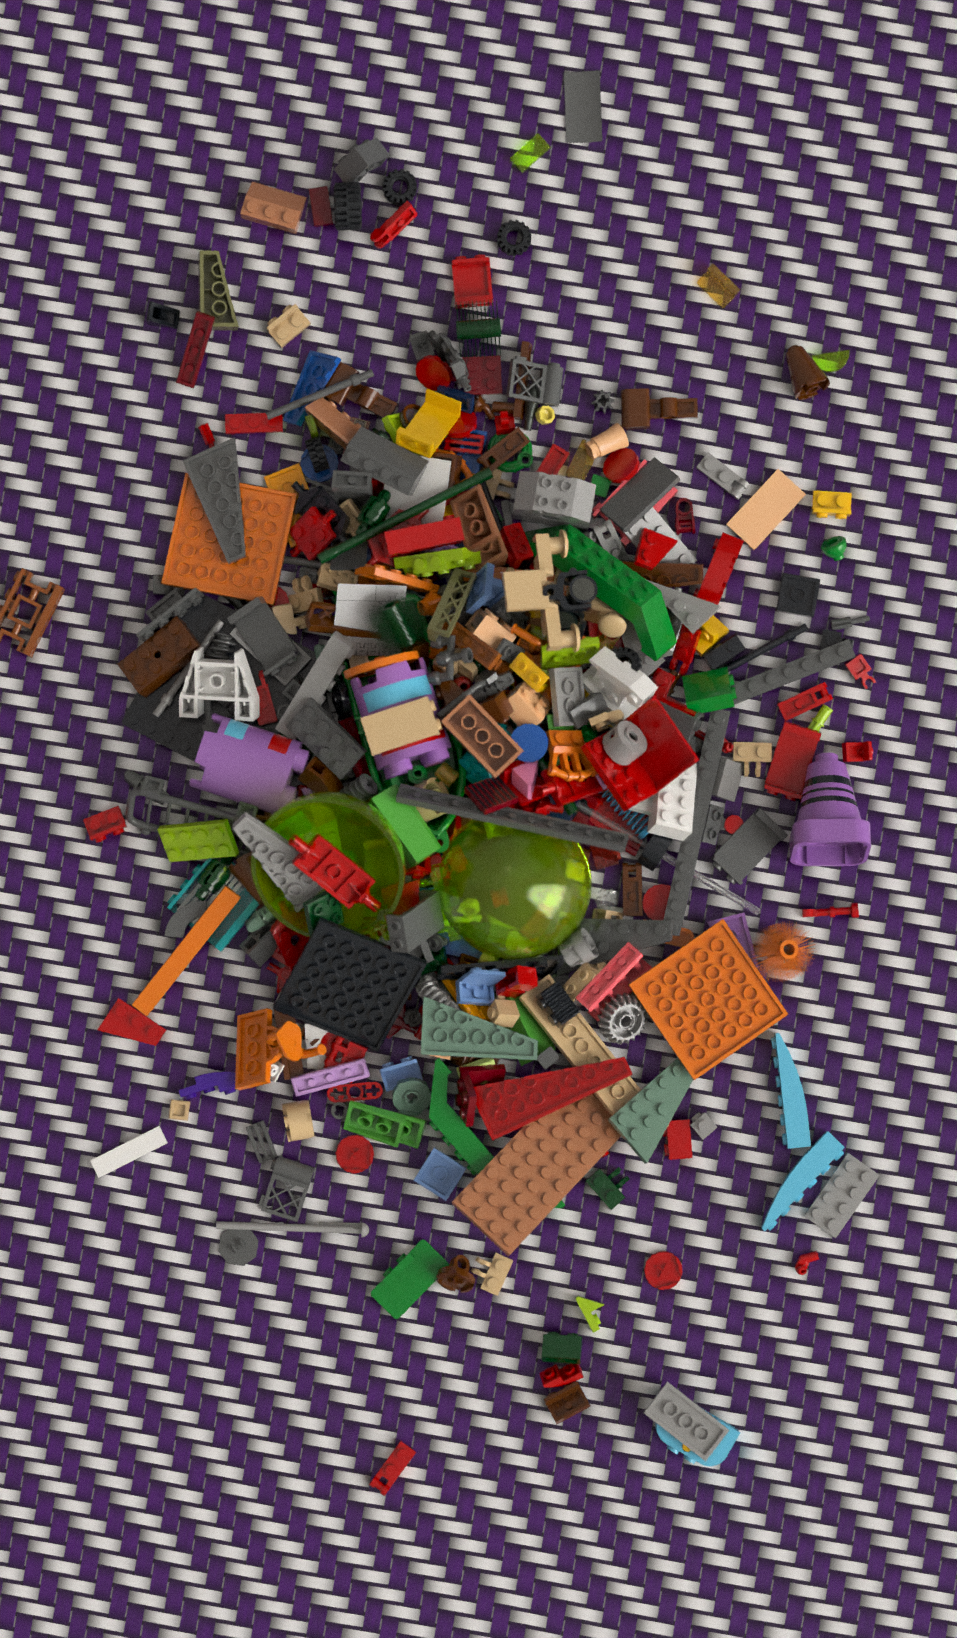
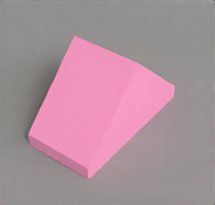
(525, 777)

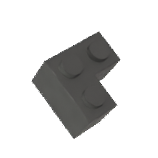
(361, 160)

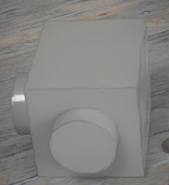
(702, 1125)

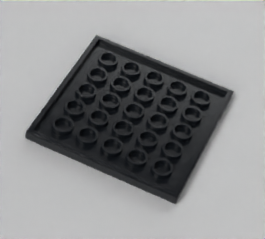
(349, 984)

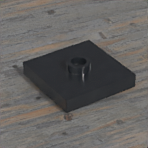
(798, 595)

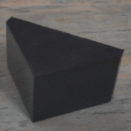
(162, 316)

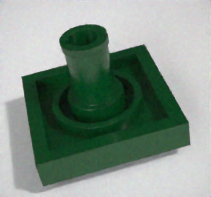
(323, 906)

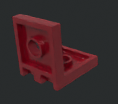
(469, 1078)

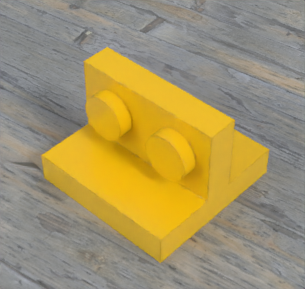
(711, 633)

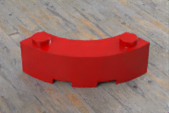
(720, 568)

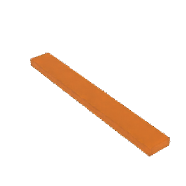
(186, 950)

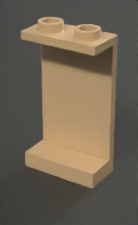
(401, 725)

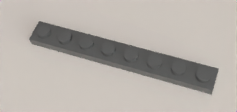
(793, 671)

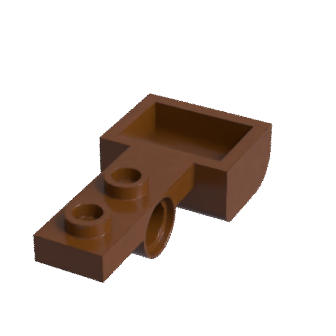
(359, 394)
(639, 408)

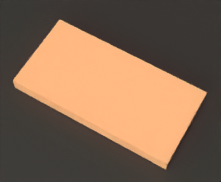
(766, 509)

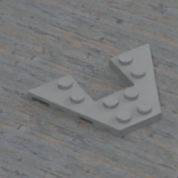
(690, 611)

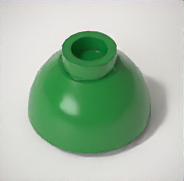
(834, 547)

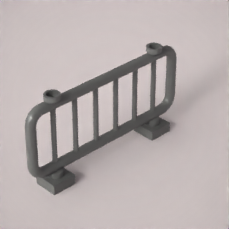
(153, 789)

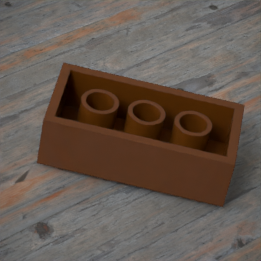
(160, 657)

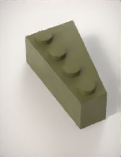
(214, 292)

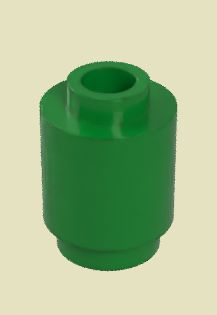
(412, 779)

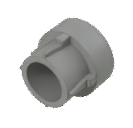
(579, 948)

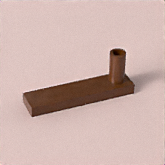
(518, 407)

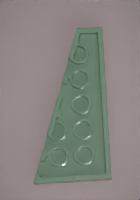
(457, 1033)
(649, 1112)

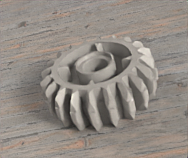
(434, 989)
(626, 1008)

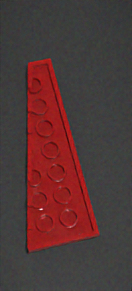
(523, 1100)

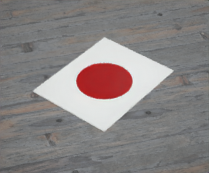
(326, 1038)

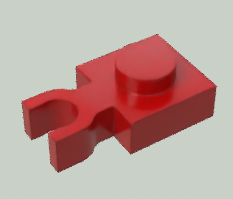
(858, 669)

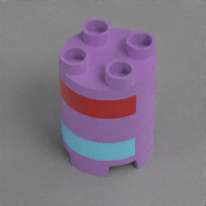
(394, 687)
(249, 764)

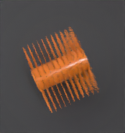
(782, 951)

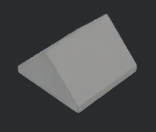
(727, 779)

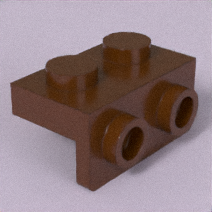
(566, 1402)

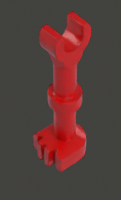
(832, 911)

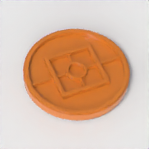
(370, 667)

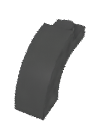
(180, 920)

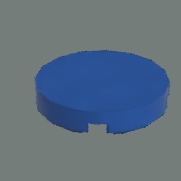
(308, 470)
(532, 741)

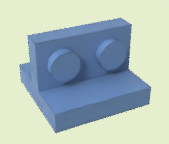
(485, 590)
(440, 1174)

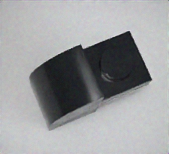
(654, 851)

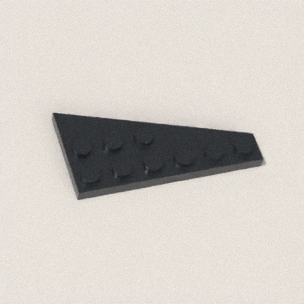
(543, 966)

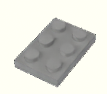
(566, 693)

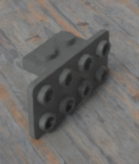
(168, 608)

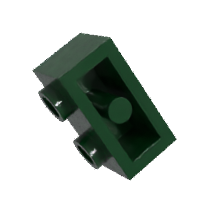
(562, 1348)

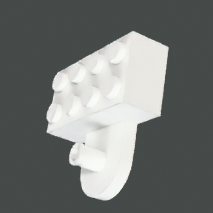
(672, 807)

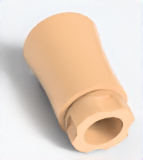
(607, 442)

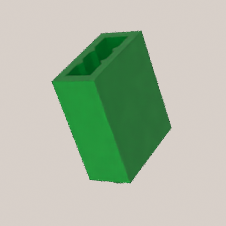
(709, 690)

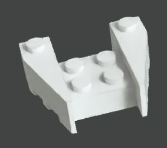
(222, 682)
(618, 683)

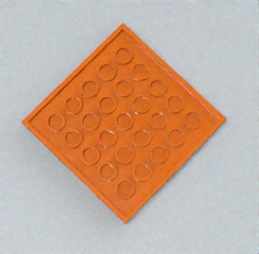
(197, 557)
(708, 999)

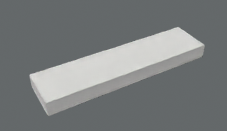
(128, 1151)

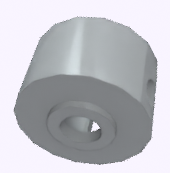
(626, 744)

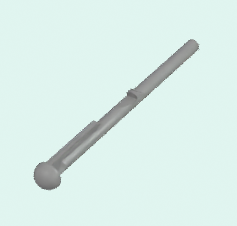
(325, 1227)

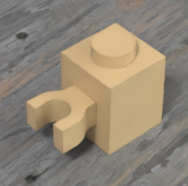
(503, 1012)

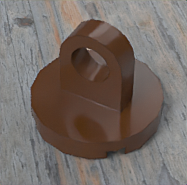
(454, 1278)

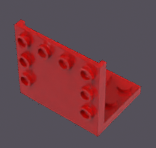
(661, 763)

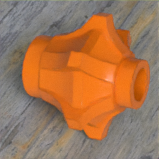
(429, 603)

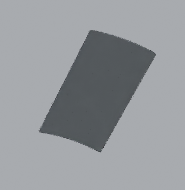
(583, 106)
(351, 559)

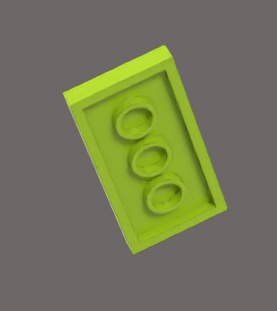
(198, 840)

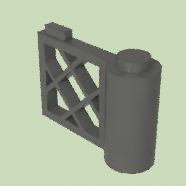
(549, 382)
(292, 1173)

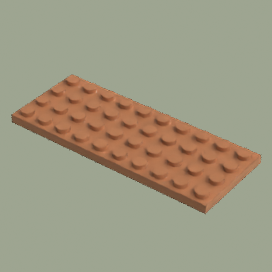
(536, 1171)

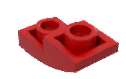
(558, 1377)

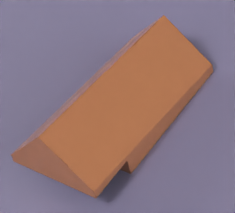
(479, 527)

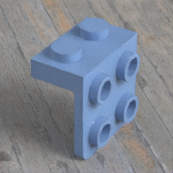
(478, 986)
(393, 1073)

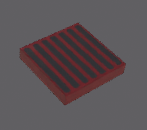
(491, 795)

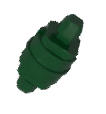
(373, 511)
(213, 877)

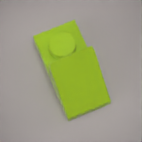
(587, 1306)

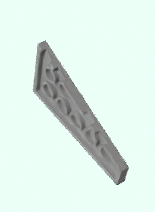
(276, 860)

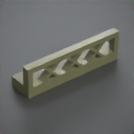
(447, 601)

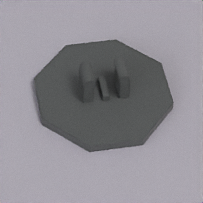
(238, 1246)

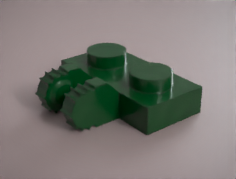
(605, 1188)

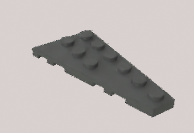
(218, 488)
(613, 934)

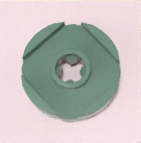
(404, 1088)

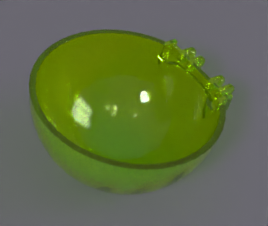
(356, 831)
(511, 890)

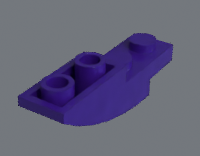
(207, 1083)

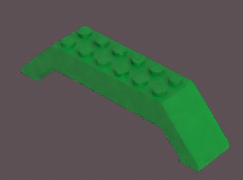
(617, 587)
(454, 1128)

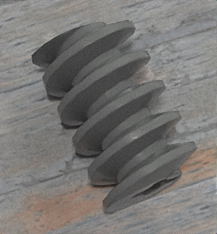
(222, 647)
(361, 787)

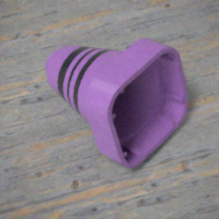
(829, 819)

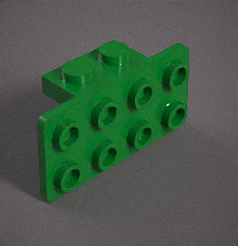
(408, 1279)

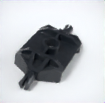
(322, 500)

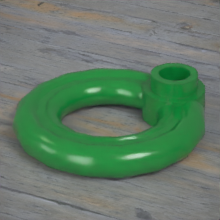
(516, 465)

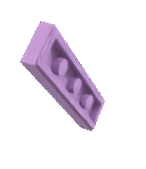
(330, 1076)

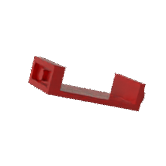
(791, 760)

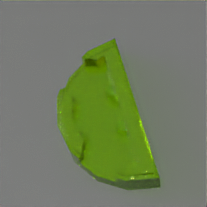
(831, 361)

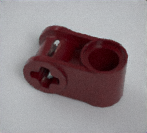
(684, 518)

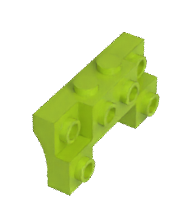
(441, 561)

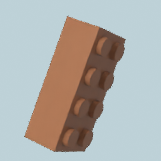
(482, 736)

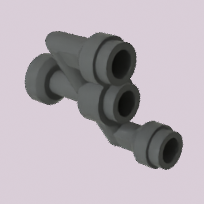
(447, 659)

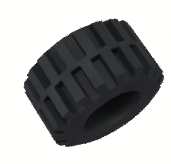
(347, 206)

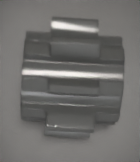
(599, 405)

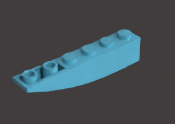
(791, 1098)
(803, 1175)

